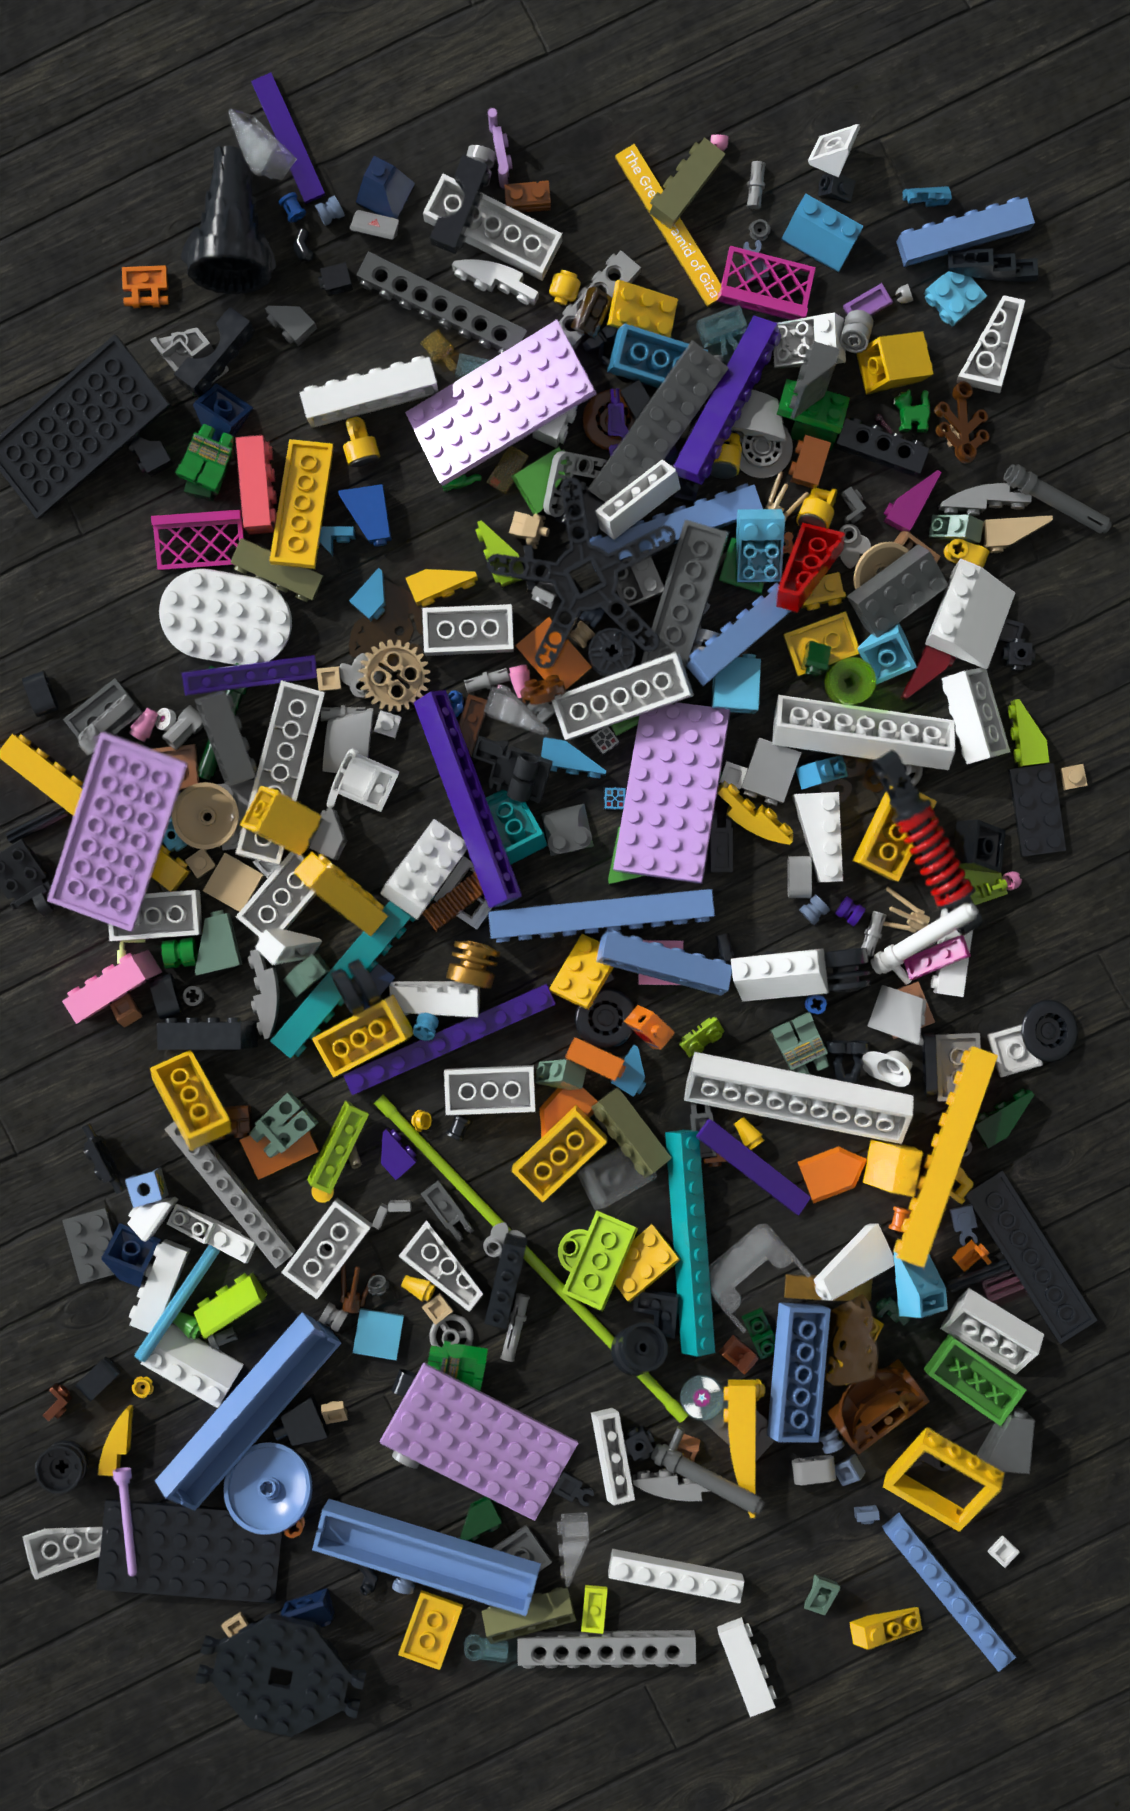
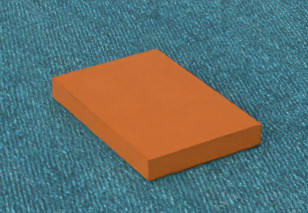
(570, 663)
(264, 1165)

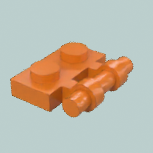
(145, 279)

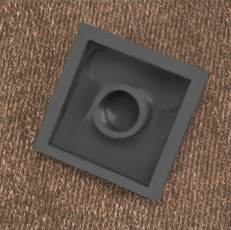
(567, 829)

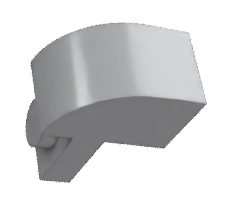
(545, 593)

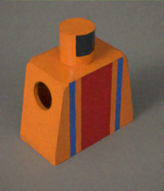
(651, 1030)

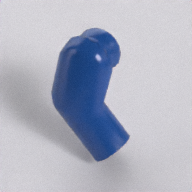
(457, 702)

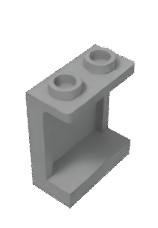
(770, 772)

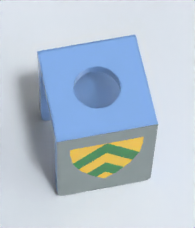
(157, 1187)

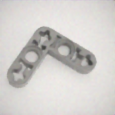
(569, 468)
(89, 736)

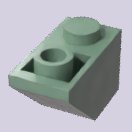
(956, 526)
(560, 1074)

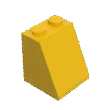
(894, 362)
(281, 820)
(892, 1167)

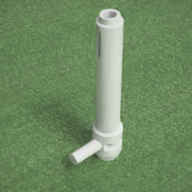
(896, 954)

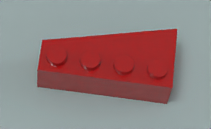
(808, 563)

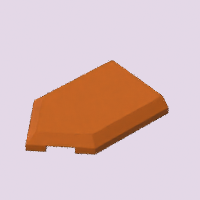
(561, 1103)
(831, 1172)

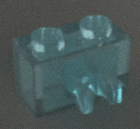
(722, 327)

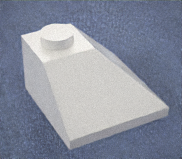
(148, 1217)

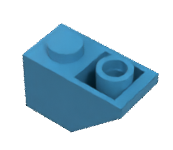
(821, 772)

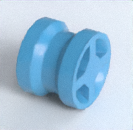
(425, 1026)

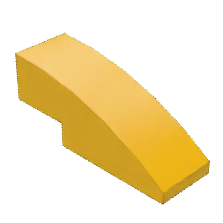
(117, 1443)

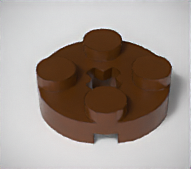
(542, 691)

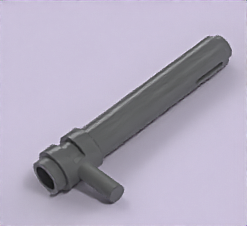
(1030, 484)
(676, 1462)

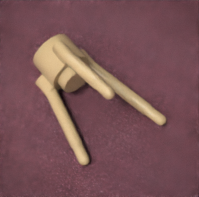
(770, 505)
(916, 920)

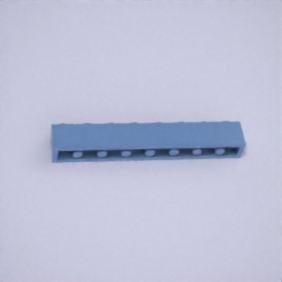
(712, 513)
(948, 1592)

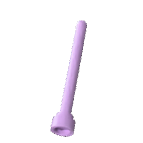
(122, 1477)

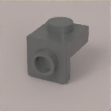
(854, 501)

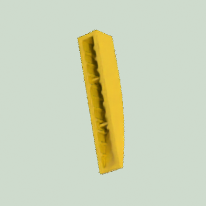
(741, 1427)

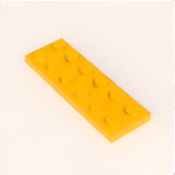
(301, 504)

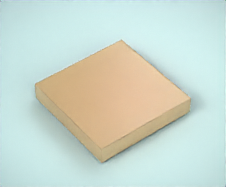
(233, 882)

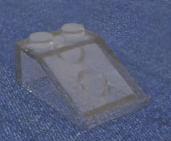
(260, 147)
(509, 709)
(610, 1178)

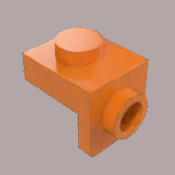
(969, 1254)

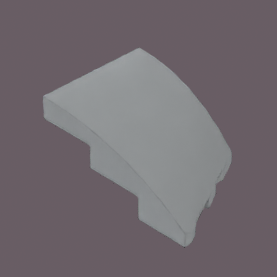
(183, 345)
(760, 418)
(344, 734)
(899, 1014)

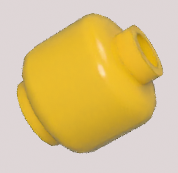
(564, 287)

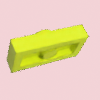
(594, 1609)

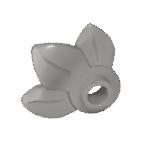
(853, 547)
(350, 675)
(497, 1236)

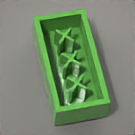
(974, 1379)

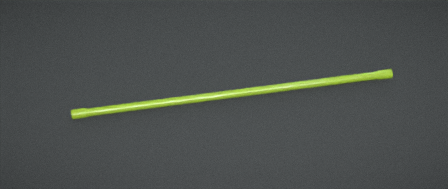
(391, 1112)

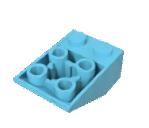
(760, 545)
(919, 1289)

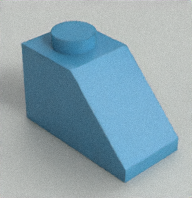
(371, 596)
(633, 1076)

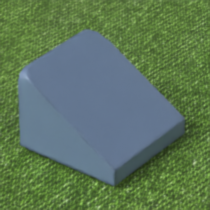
(849, 1470)

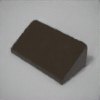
(592, 312)

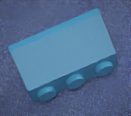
(822, 232)

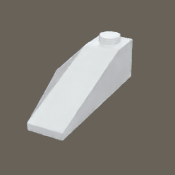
(61, 1548)

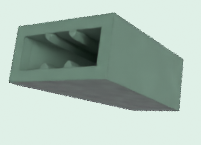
(217, 945)
(306, 974)

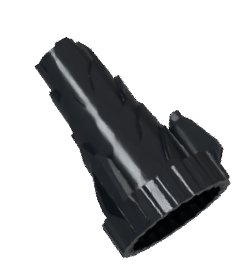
(228, 249)

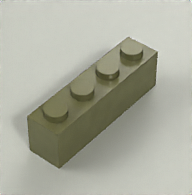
(687, 182)
(257, 561)
(631, 1133)
(543, 1613)

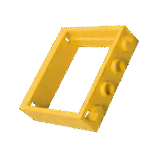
(932, 1502)

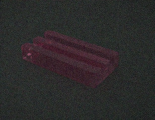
(1003, 1293)

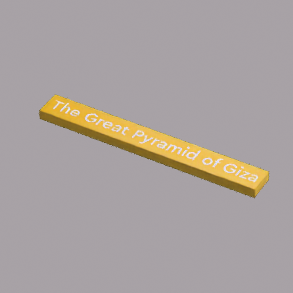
(678, 236)

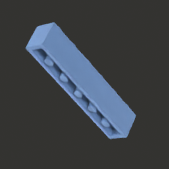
(966, 231)
(736, 637)
(664, 963)

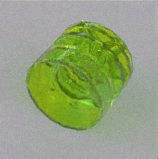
(861, 676)

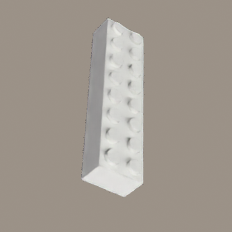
(863, 732)
(283, 759)

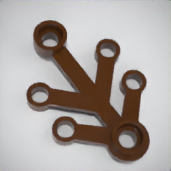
(964, 450)

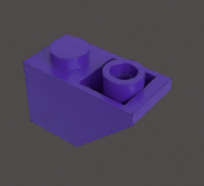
(395, 1156)

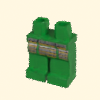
(207, 459)
(460, 1361)

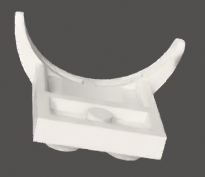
(362, 781)

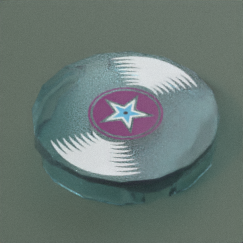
(702, 1397)

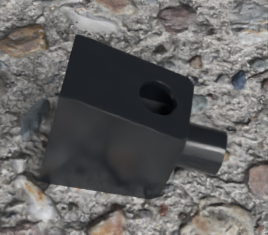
(302, 1423)

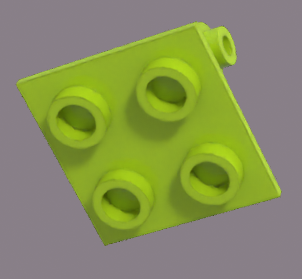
(987, 885)
(709, 1033)

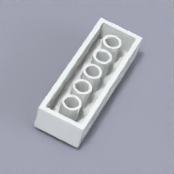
(498, 229)
(369, 392)
(622, 696)

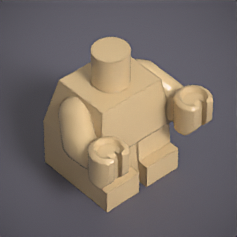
(528, 528)

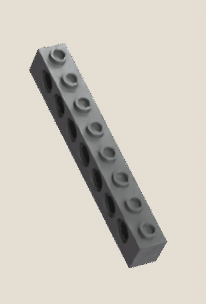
(375, 265)

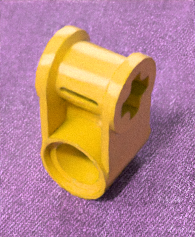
(967, 551)

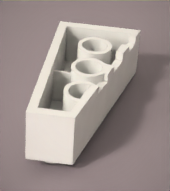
(991, 355)
(822, 833)
(437, 997)
(436, 1262)

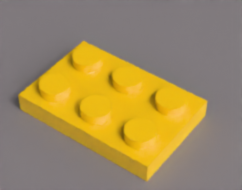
(642, 309)
(832, 631)
(581, 974)
(645, 1262)
(430, 1629)

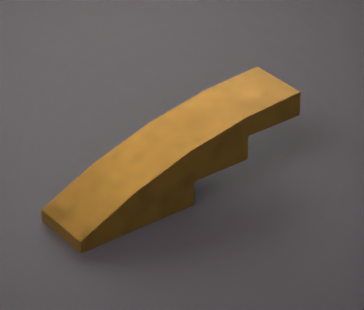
(804, 1288)

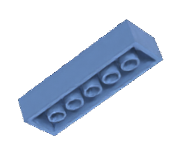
(798, 1372)

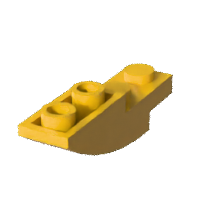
(760, 821)

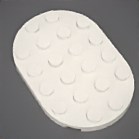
(225, 617)

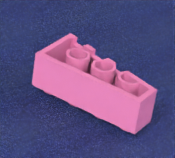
(111, 986)

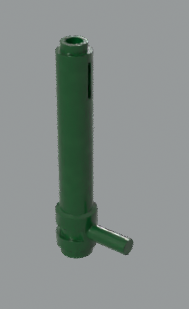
(208, 762)

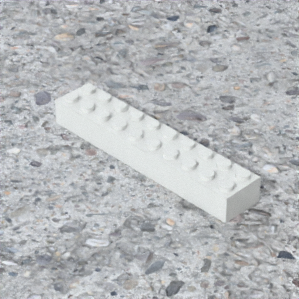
(798, 1098)

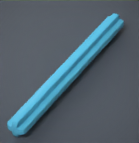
(177, 1303)

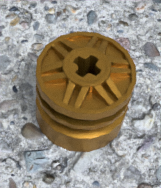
(473, 964)

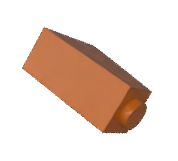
(595, 1059)

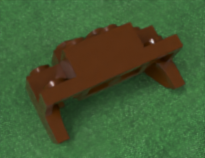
(877, 1405)

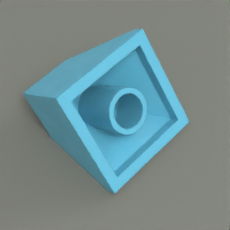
(888, 654)

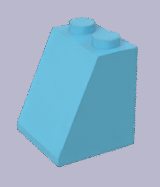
(738, 685)

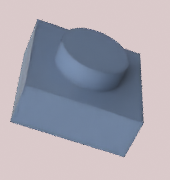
(866, 1514)

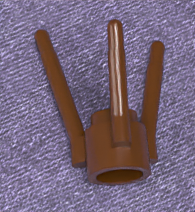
(352, 1300)

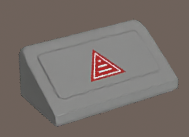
(375, 224)

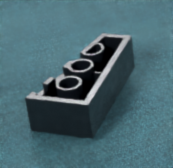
(206, 1034)

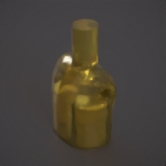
(439, 349)

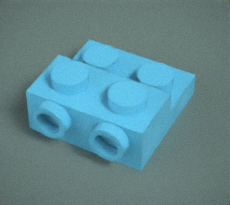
(954, 296)

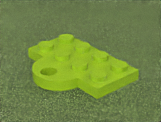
(596, 1259)

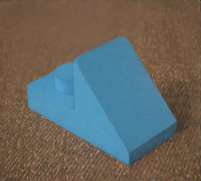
(341, 534)

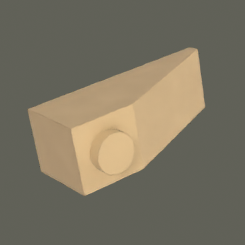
(1002, 533)

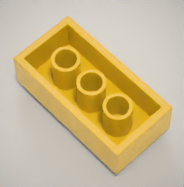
(883, 845)
(341, 892)
(363, 1036)
(190, 1100)
(559, 1153)

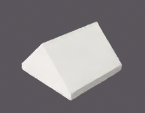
(833, 150)

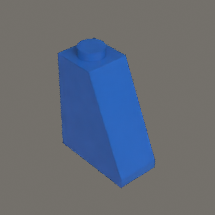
(369, 511)

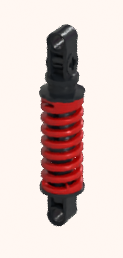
(921, 824)

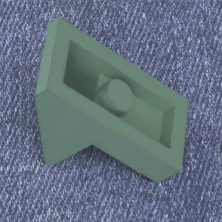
(821, 1595)

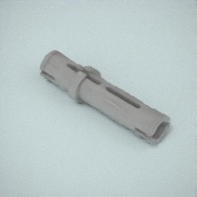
(515, 1326)

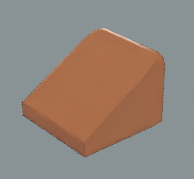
(125, 1010)
(689, 1446)

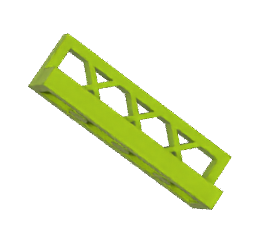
(337, 1147)

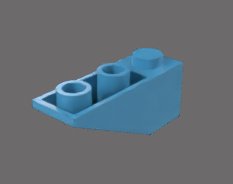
(569, 758)

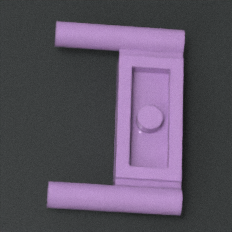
(500, 142)

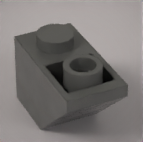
(293, 321)

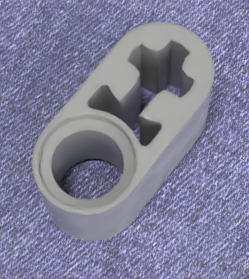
(799, 876)
(814, 1470)

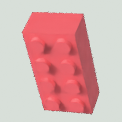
(256, 484)

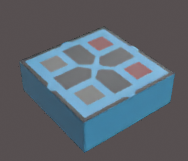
(614, 798)

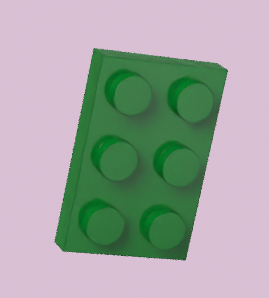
(826, 413)

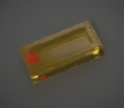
(510, 463)

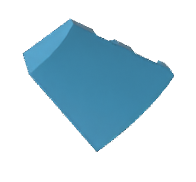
(932, 195)

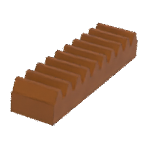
(454, 902)

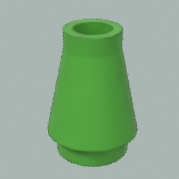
(188, 1325)

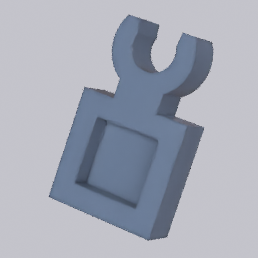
(759, 265)
(963, 1220)

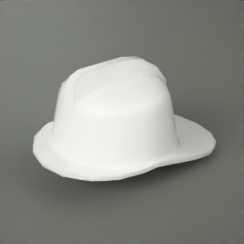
(888, 1067)

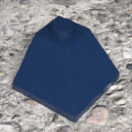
(384, 189)
(222, 411)
(129, 1255)
(312, 1607)

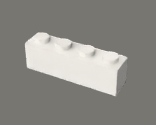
(638, 499)
(952, 978)
(160, 1284)
(612, 1456)
(746, 1667)

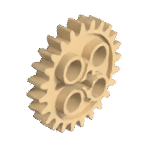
(405, 659)

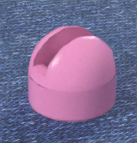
(720, 141)
(1016, 880)

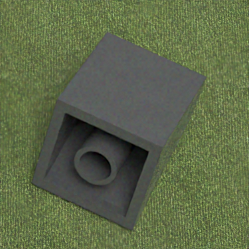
(1010, 1445)

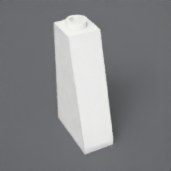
(855, 1264)

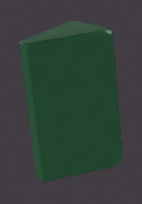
(801, 429)

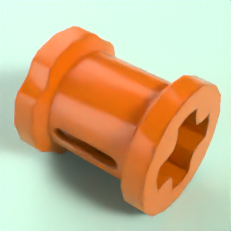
(899, 1217)
(292, 1533)

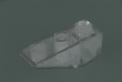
(575, 1538)

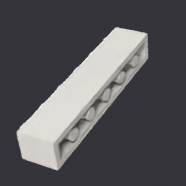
(676, 1576)

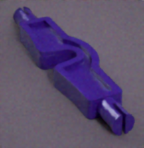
(616, 420)

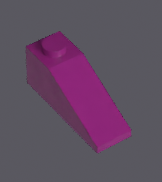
(909, 505)

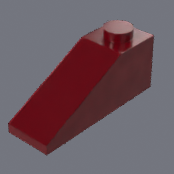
(928, 667)

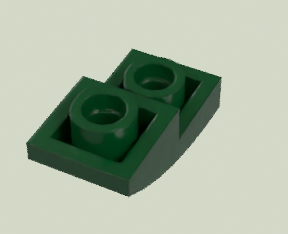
(760, 1332)

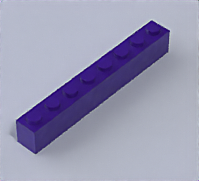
(728, 400)

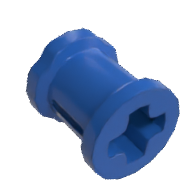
(292, 207)
(822, 1006)

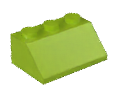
(229, 1304)

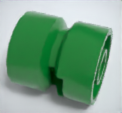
(179, 953)

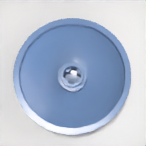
(268, 1489)

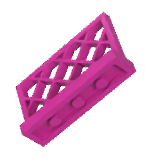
(765, 303)
(194, 520)

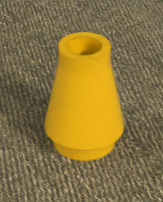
(748, 1133)
(419, 1288)

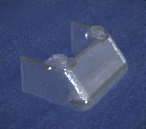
(742, 1260)

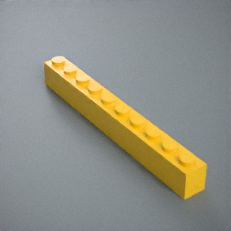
(67, 791)
(946, 1156)

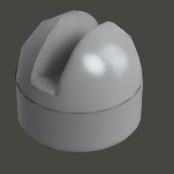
(906, 294)

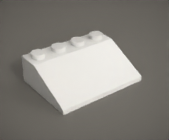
(971, 614)

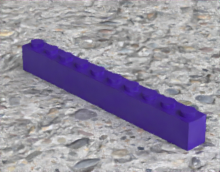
(467, 799)
(449, 1039)

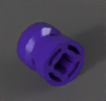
(845, 909)

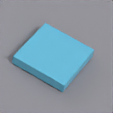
(378, 1334)

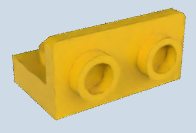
(827, 591)

